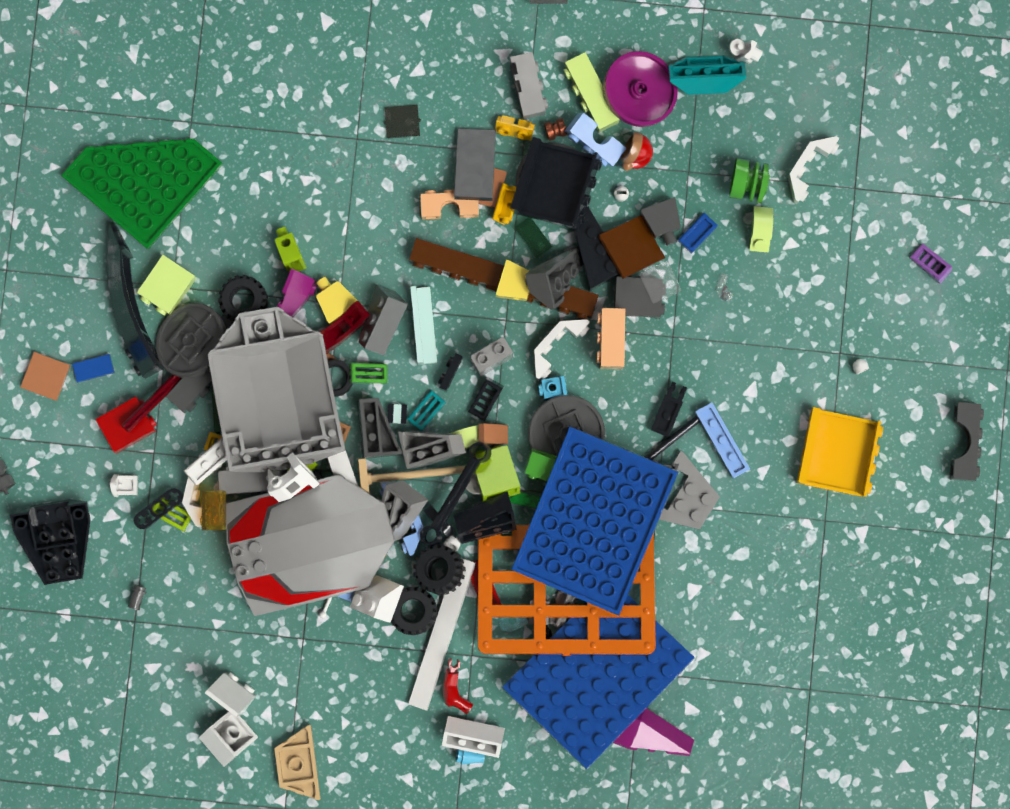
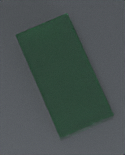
(533, 237)

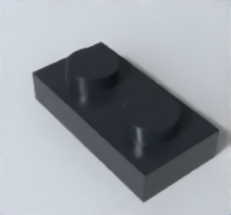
(446, 379)

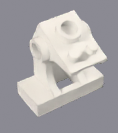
(292, 482)

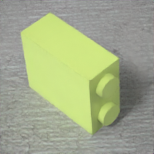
(166, 286)

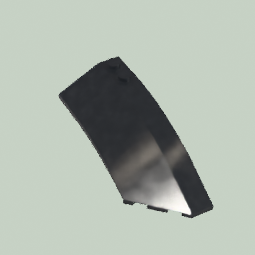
(126, 308)

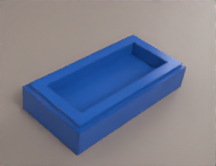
(697, 233)
(93, 368)

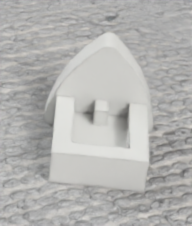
(124, 485)

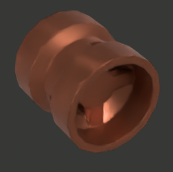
(555, 129)

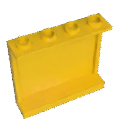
(839, 452)

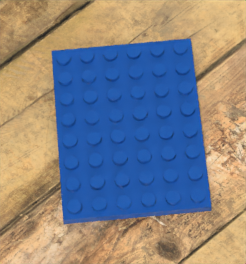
(595, 520)
(596, 697)

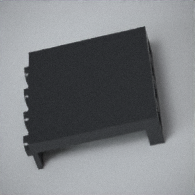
(556, 184)

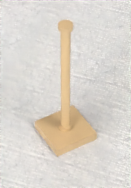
(366, 478)

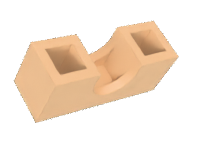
(434, 202)

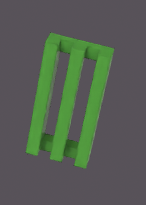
(353, 373)

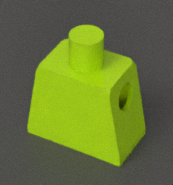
(289, 250)

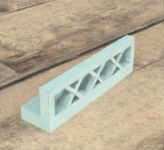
(423, 325)

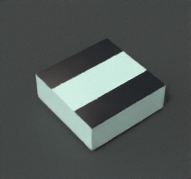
(397, 414)

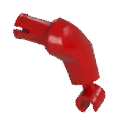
(450, 689)

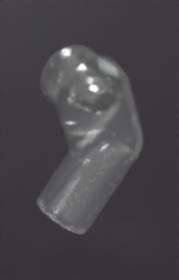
(721, 288)

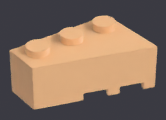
(611, 338)

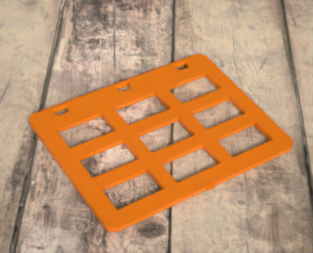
(541, 611)

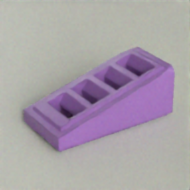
(933, 273)

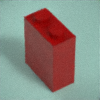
(116, 435)

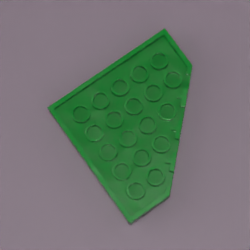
(143, 182)

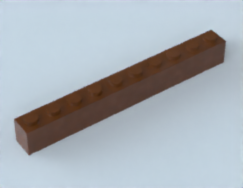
(489, 273)

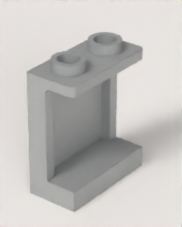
(491, 356)

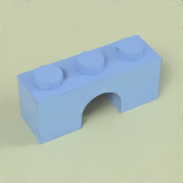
(582, 130)

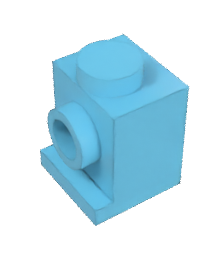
(560, 385)

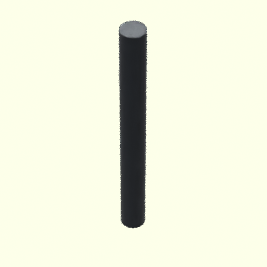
(673, 438)

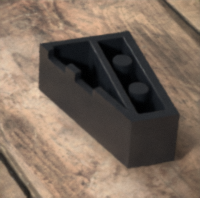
(486, 519)

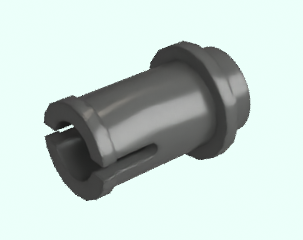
(137, 596)

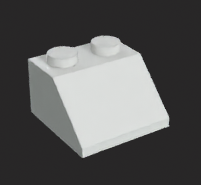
(378, 599)
(228, 738)

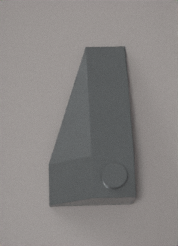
(552, 277)

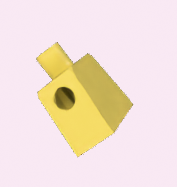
(512, 282)
(334, 299)

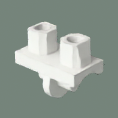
(745, 51)

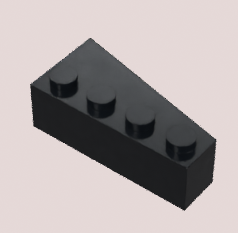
(595, 259)

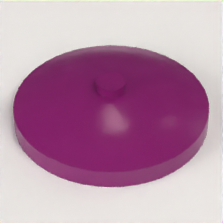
(639, 89)

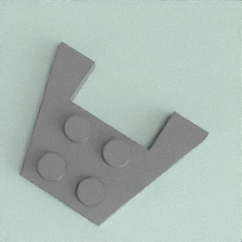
(694, 498)

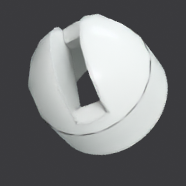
(621, 197)
(860, 366)
(452, 542)

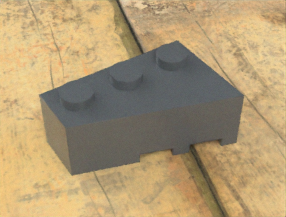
(375, 431)

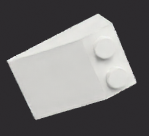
(231, 694)

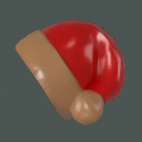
(638, 152)

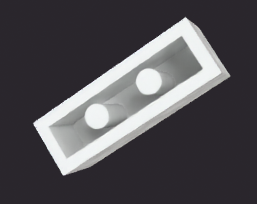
(473, 736)

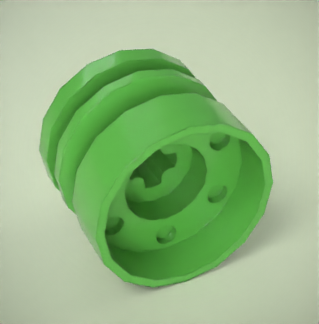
(749, 180)

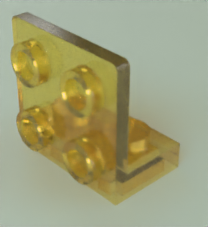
(213, 510)

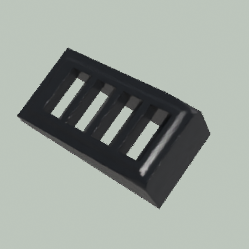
(494, 384)

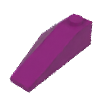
(296, 292)
(654, 734)

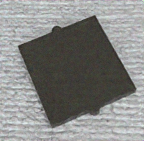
(402, 121)

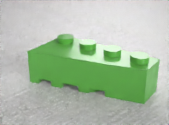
(539, 464)

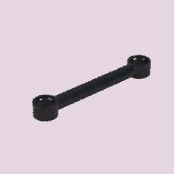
(455, 494)

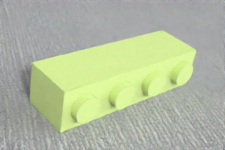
(590, 91)

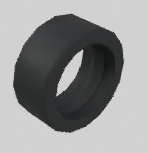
(344, 389)

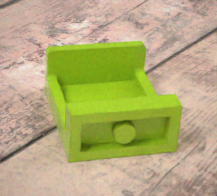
(497, 474)

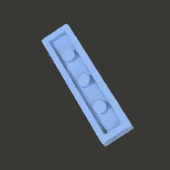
(722, 440)

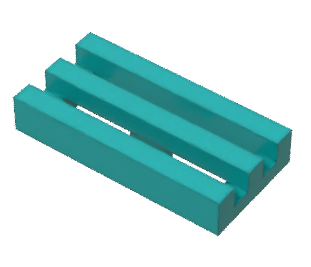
(439, 407)

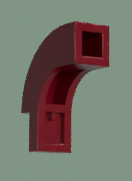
(344, 326)

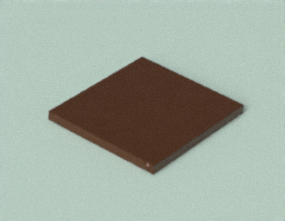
(631, 247)

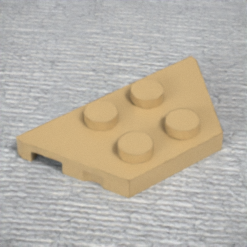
(298, 764)

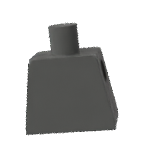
(662, 220)

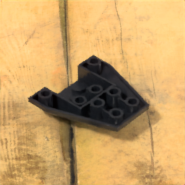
(54, 538)

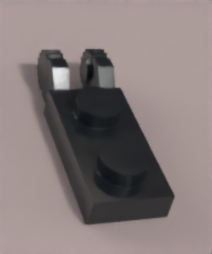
(668, 411)

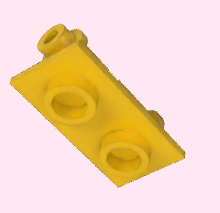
(522, 130)
(502, 212)

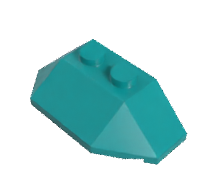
(707, 74)

